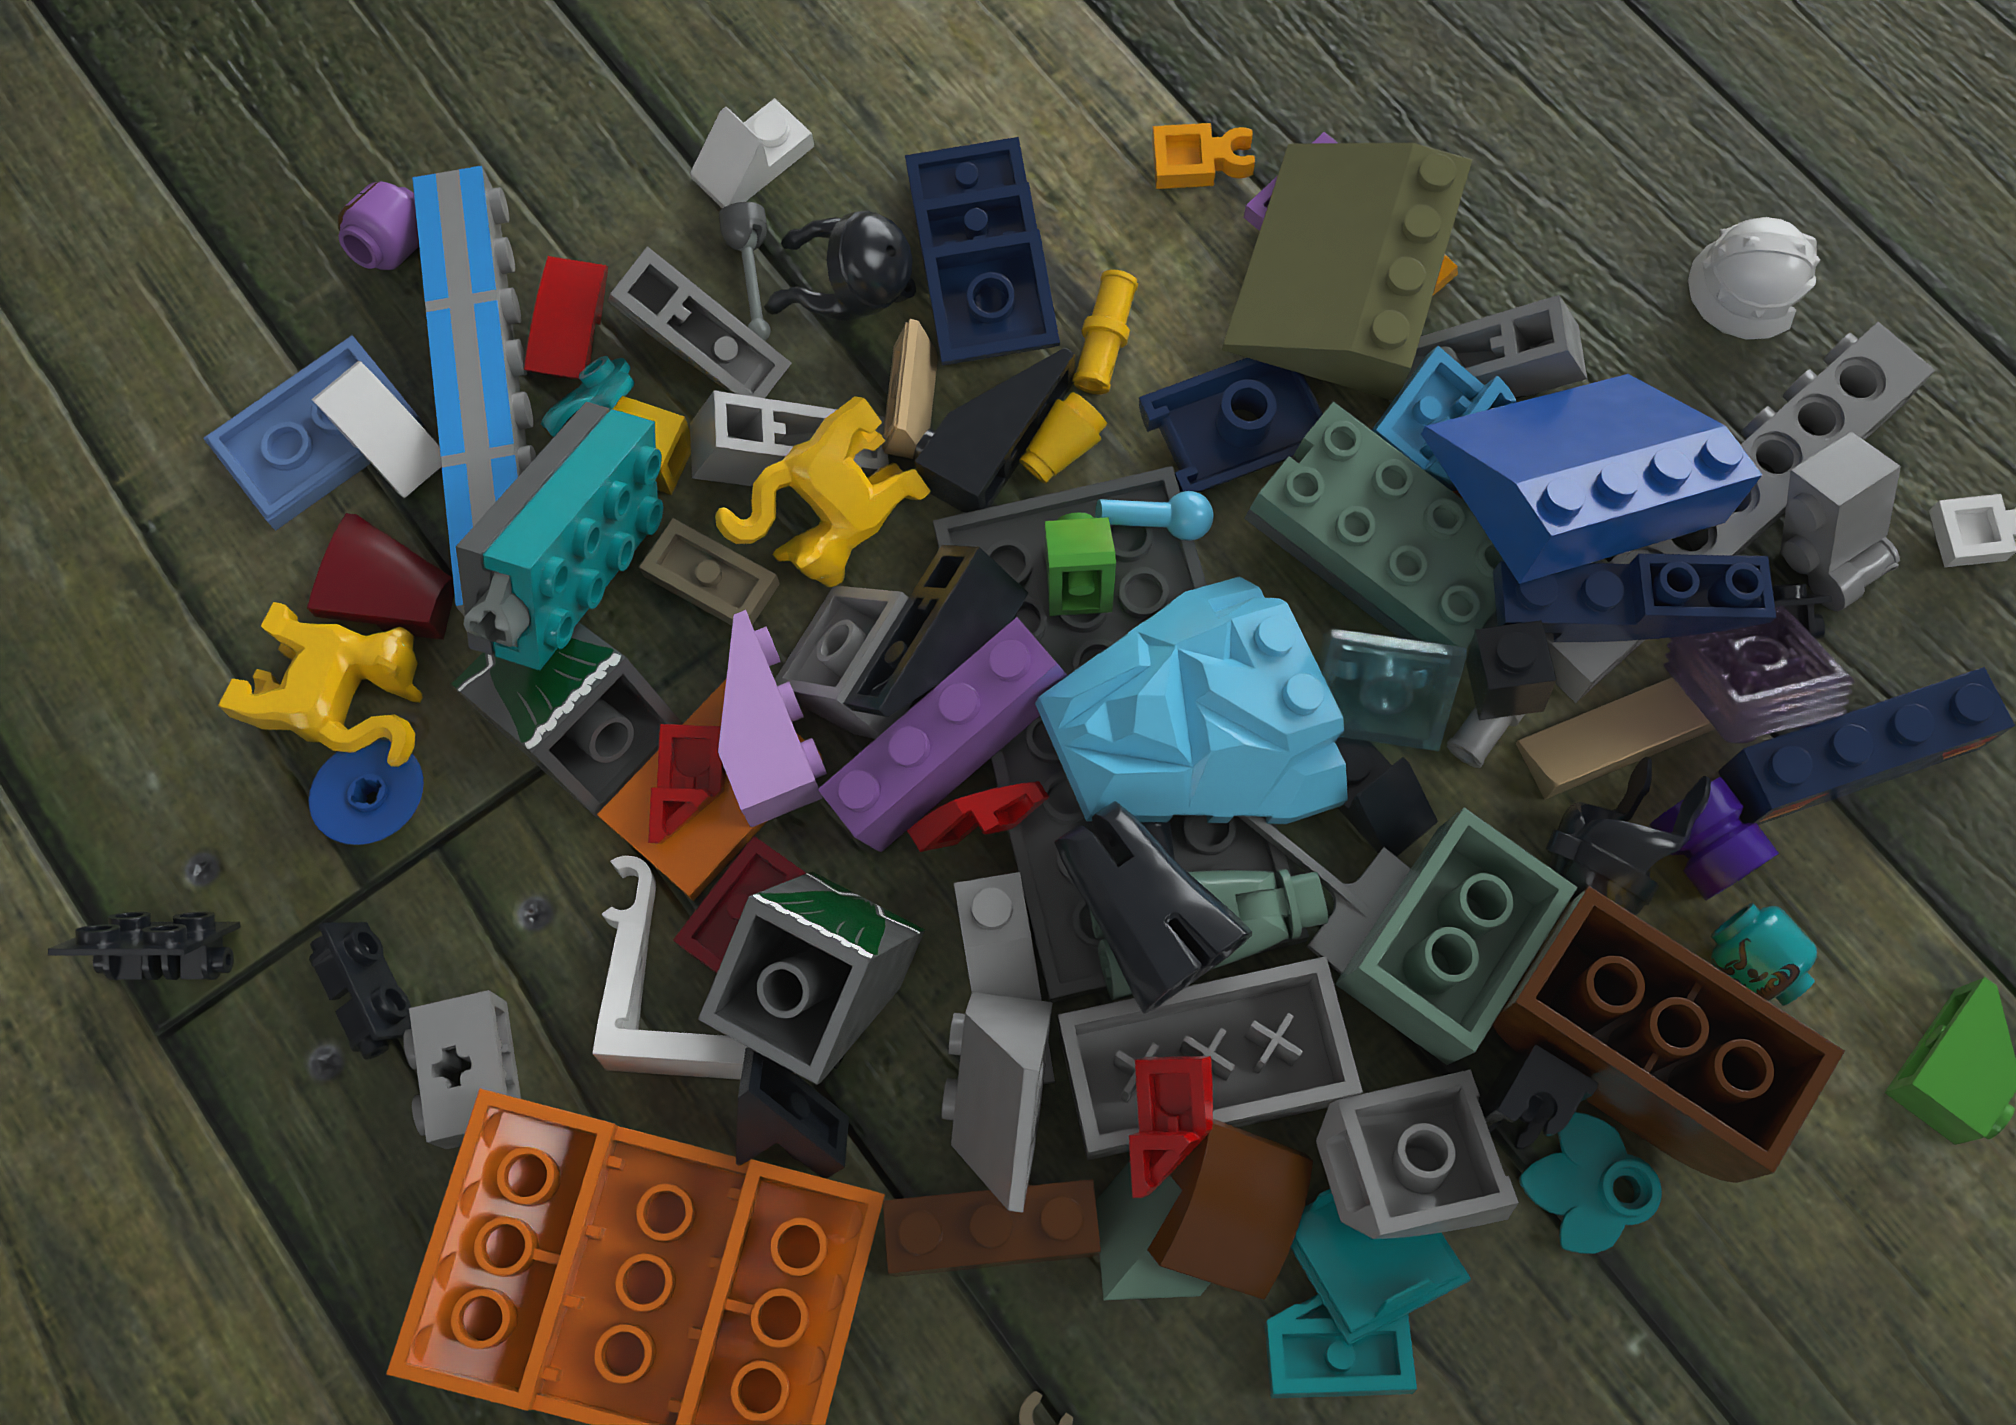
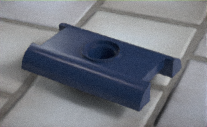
(1211, 440)

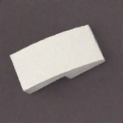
(380, 428)

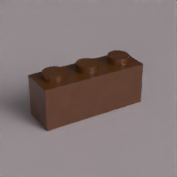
(979, 1231)

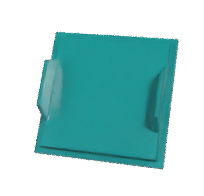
(1370, 1279)

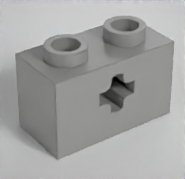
(442, 1034)

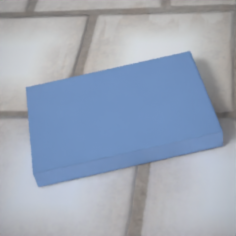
(286, 447)

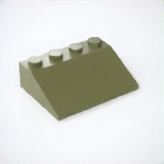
(1348, 262)

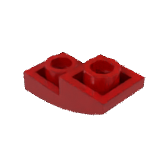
(565, 317)

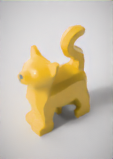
(834, 487)
(322, 682)

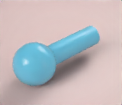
(1184, 515)

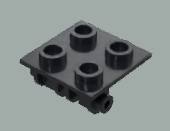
(146, 949)

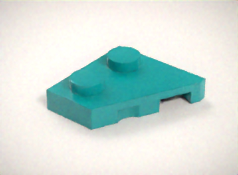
(1314, 1360)

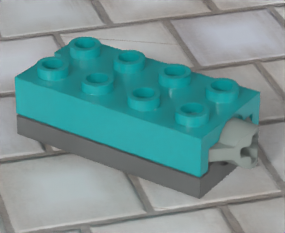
(560, 535)

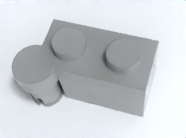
(1841, 519)

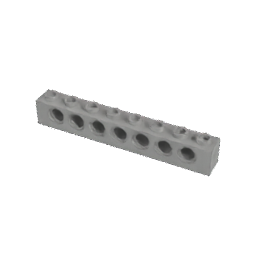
(1879, 375)

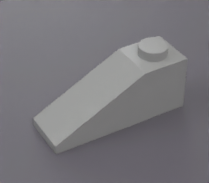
(697, 327)
(1525, 346)
(744, 434)
(999, 940)

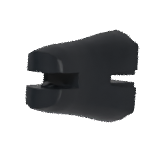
(1148, 907)

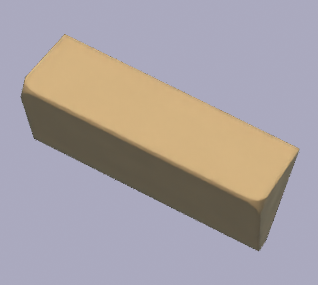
(910, 391)

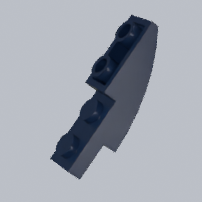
(1642, 599)

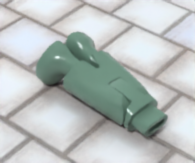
(1266, 901)

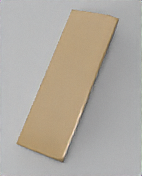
(1612, 737)

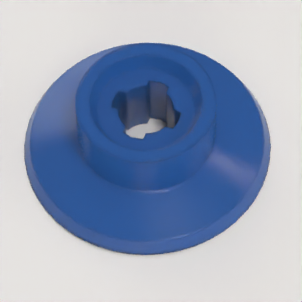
(341, 790)

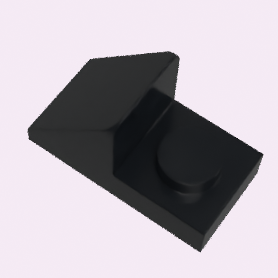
(1383, 798)
(787, 1111)

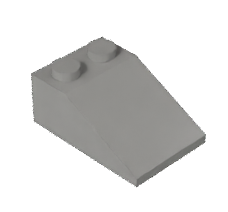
(998, 1089)

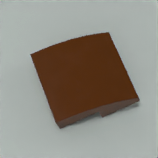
(1234, 1210)

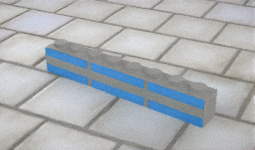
(472, 345)

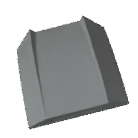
(1414, 1160)

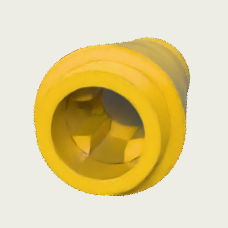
(1063, 437)

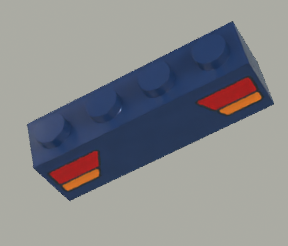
(1866, 747)

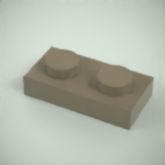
(708, 573)

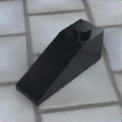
(984, 439)
(943, 623)

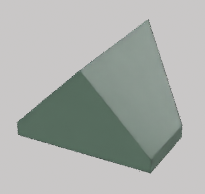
(1126, 1233)

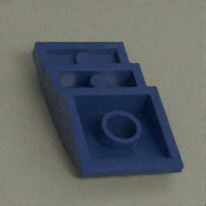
(981, 251)

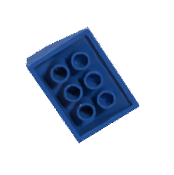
(1591, 473)

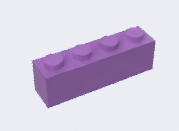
(943, 738)

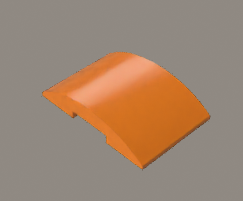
(633, 1276)

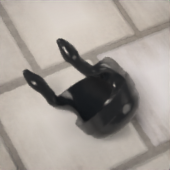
(865, 264)
(1614, 855)

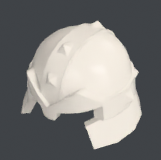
(1754, 277)

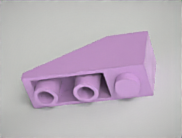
(757, 737)

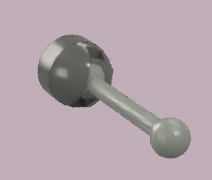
(745, 230)

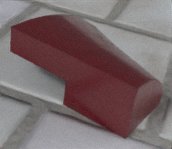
(380, 583)

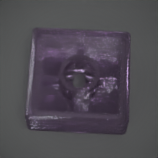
(1759, 678)

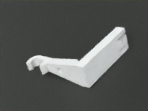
(617, 1037)

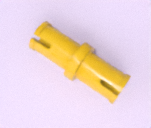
(1105, 332)

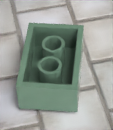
(1456, 937)

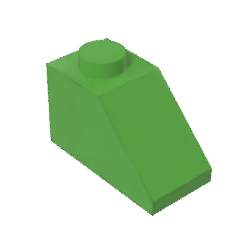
(1079, 564)
(1962, 1068)

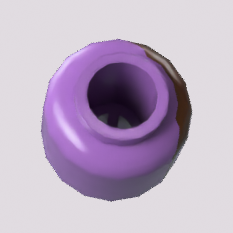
(379, 226)

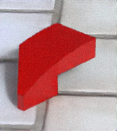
(687, 777)
(990, 810)
(1172, 1116)

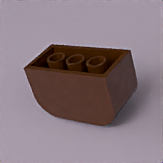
(1669, 1040)

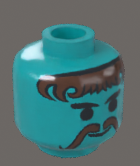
(1765, 953)

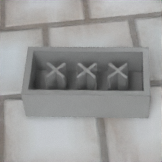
(1270, 1041)

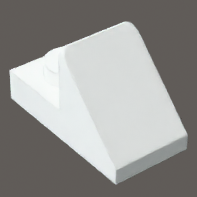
(748, 155)

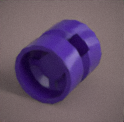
(1720, 845)

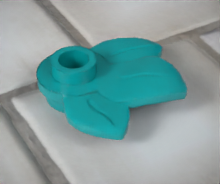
(601, 384)
(1582, 1181)

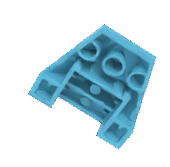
(1202, 715)

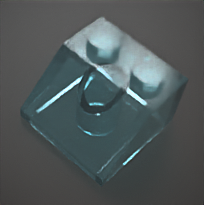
(1391, 686)

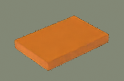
(703, 844)

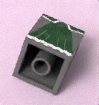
(578, 718)
(808, 973)

